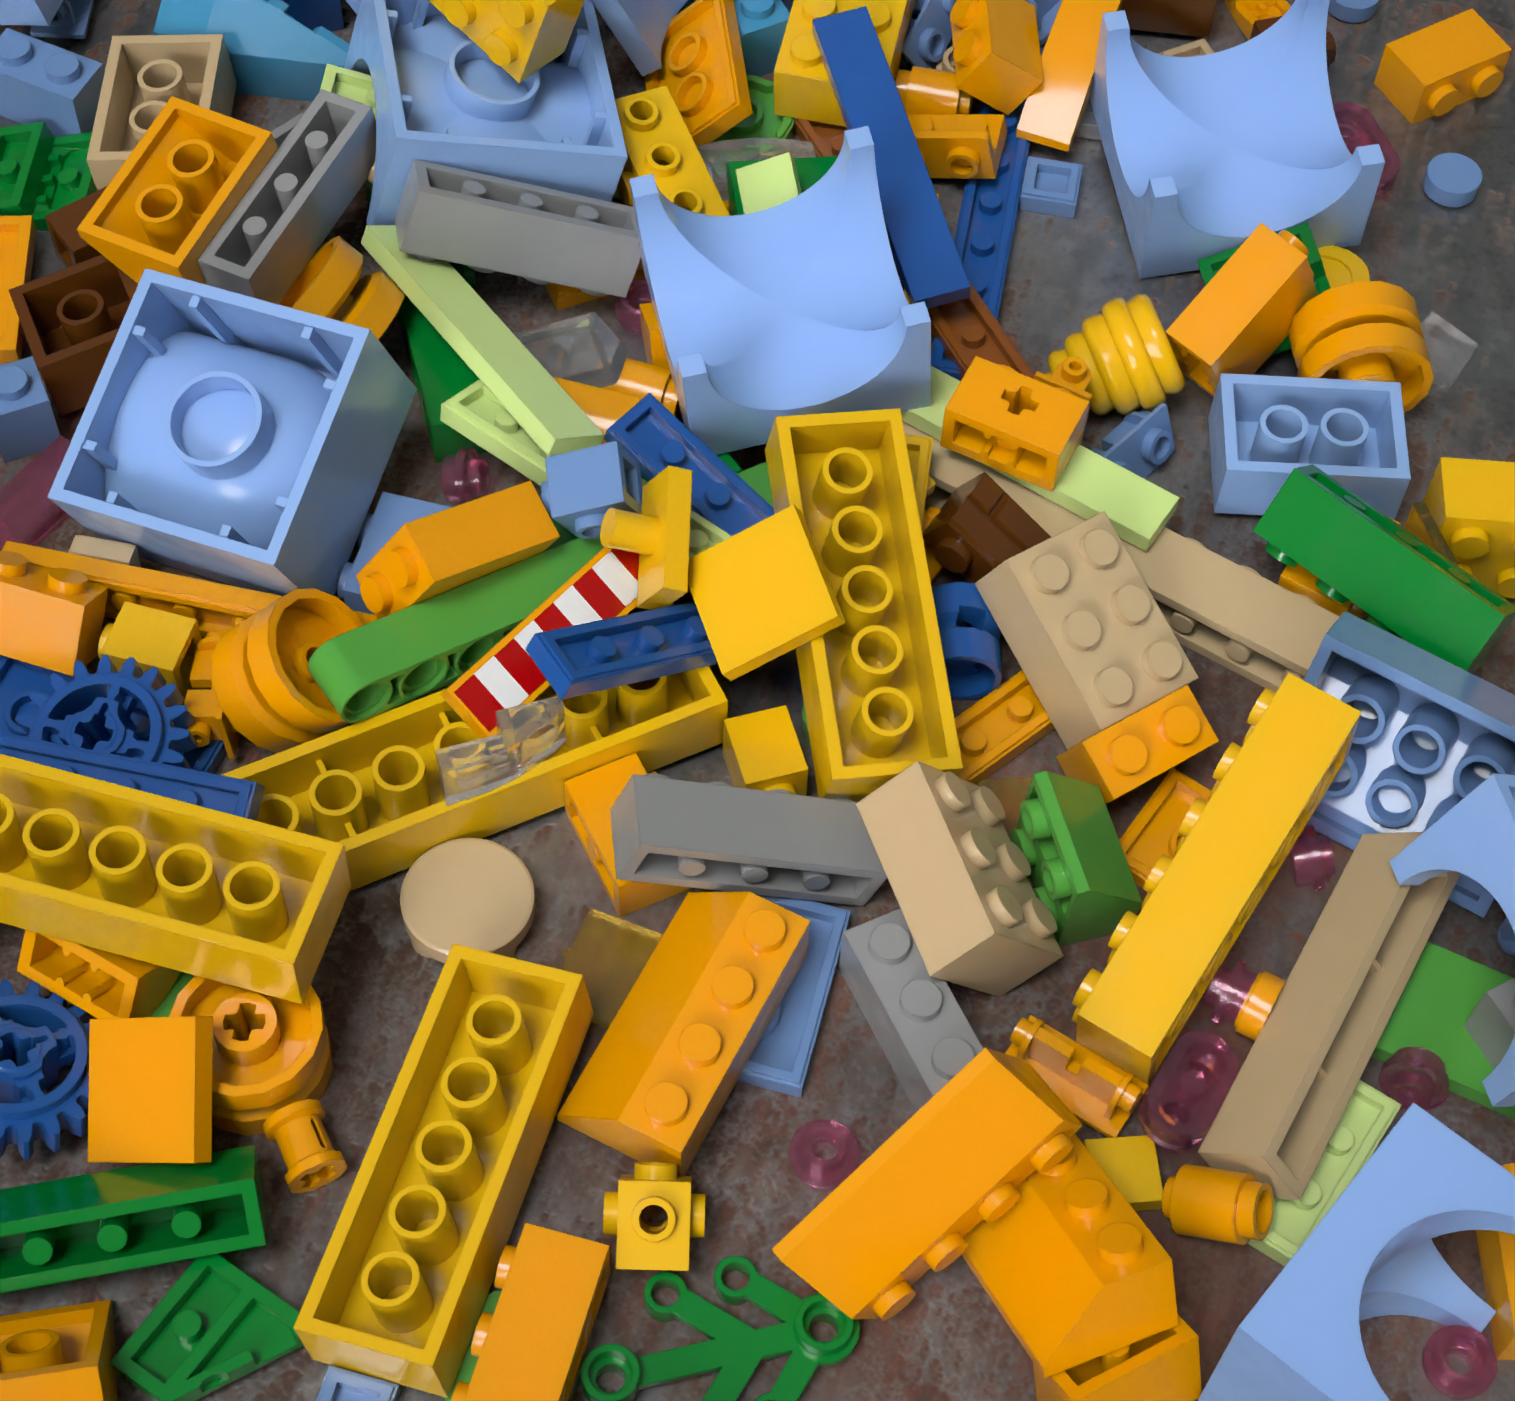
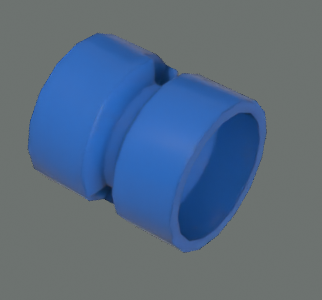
(968, 641)

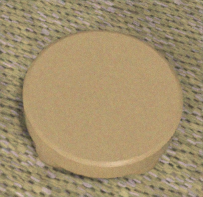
(467, 896)

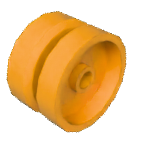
(332, 289)
(1363, 335)
(264, 671)
(262, 1051)

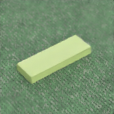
(1348, 1150)

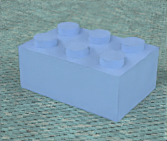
(1281, 423)

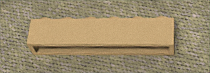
(1327, 1020)

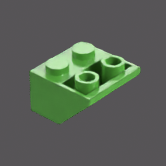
(1075, 857)

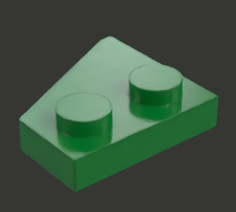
(207, 1334)

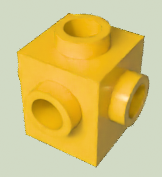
(647, 1244)

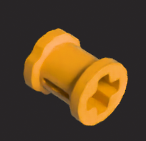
(304, 1145)

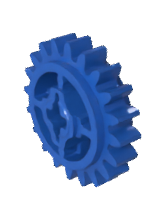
(97, 711)
(35, 1043)

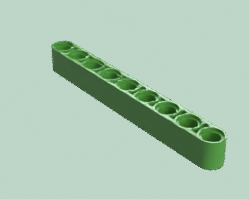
(446, 634)

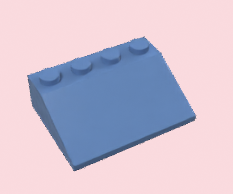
(1419, 742)

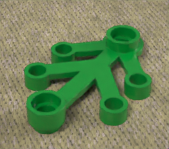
(733, 1346)

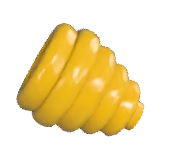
(1126, 357)

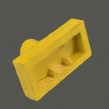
(657, 535)

